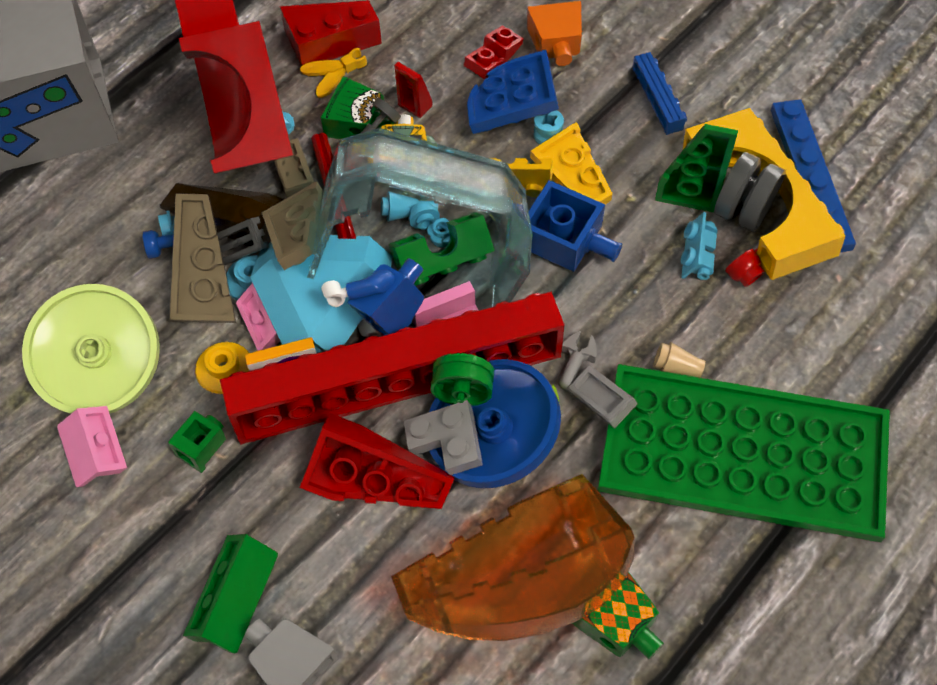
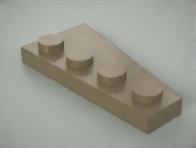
(198, 269)

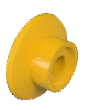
(207, 366)

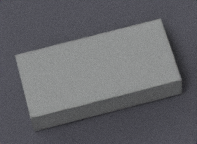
(602, 396)

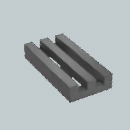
(255, 235)

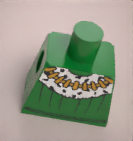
(350, 110)

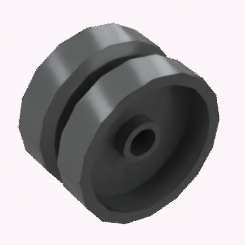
(748, 192)

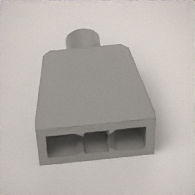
(288, 654)

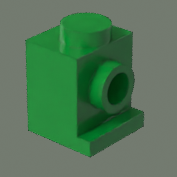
(195, 430)

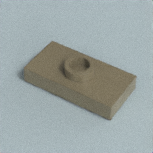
(294, 170)

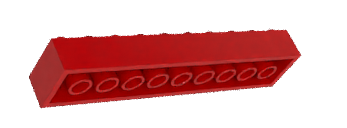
(386, 367)

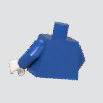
(383, 299)

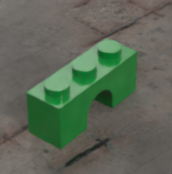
(467, 242)

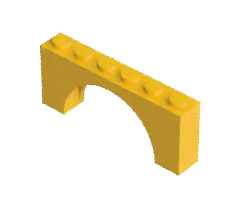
(809, 230)

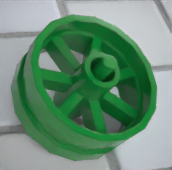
(462, 378)

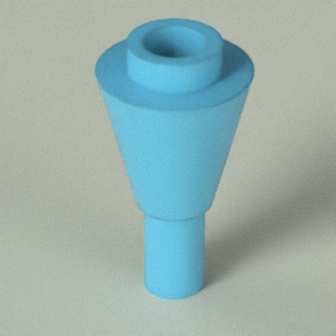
(398, 206)

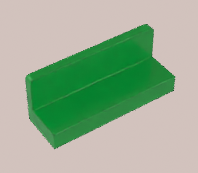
(231, 593)

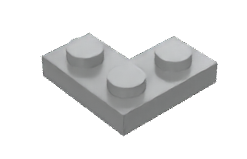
(447, 428)

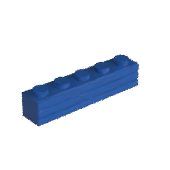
(659, 93)

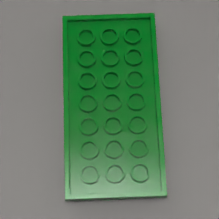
(750, 453)

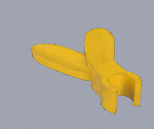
(333, 70)

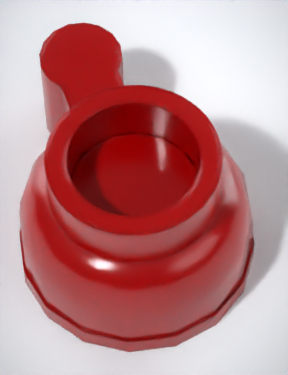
(746, 268)

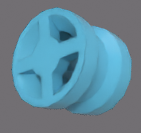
(547, 126)

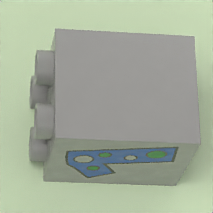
(49, 84)

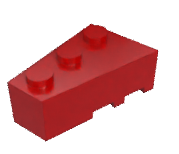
(330, 29)

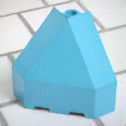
(298, 303)

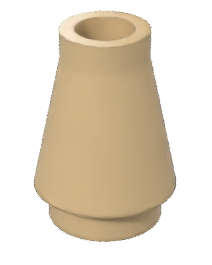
(677, 360)

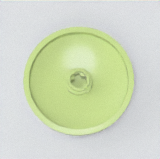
(90, 349)

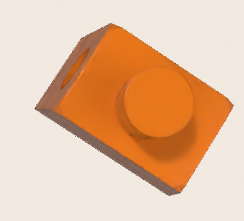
(556, 29)

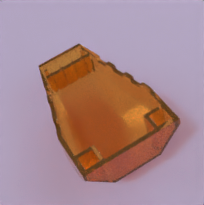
(525, 573)

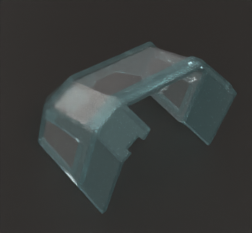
(431, 173)

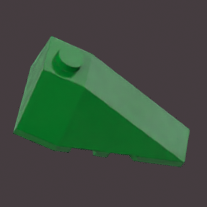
(699, 170)

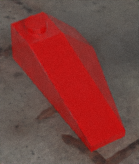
(368, 467)

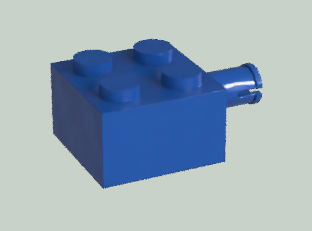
(568, 227)

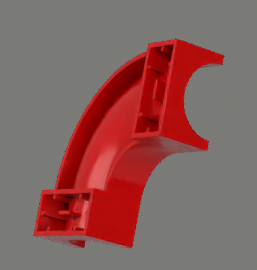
(235, 84)

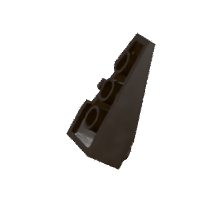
(228, 206)

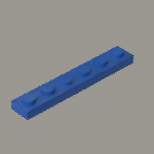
(807, 157)

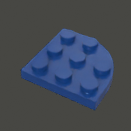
(513, 93)

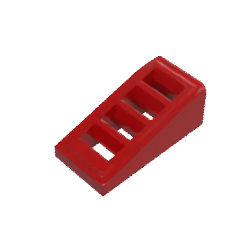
(412, 91)

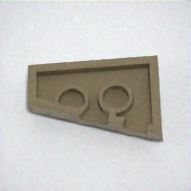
(294, 225)

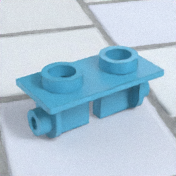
(699, 236)

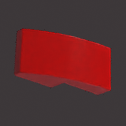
(496, 50)

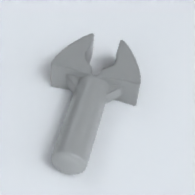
(576, 358)

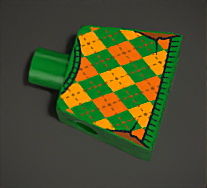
(624, 621)

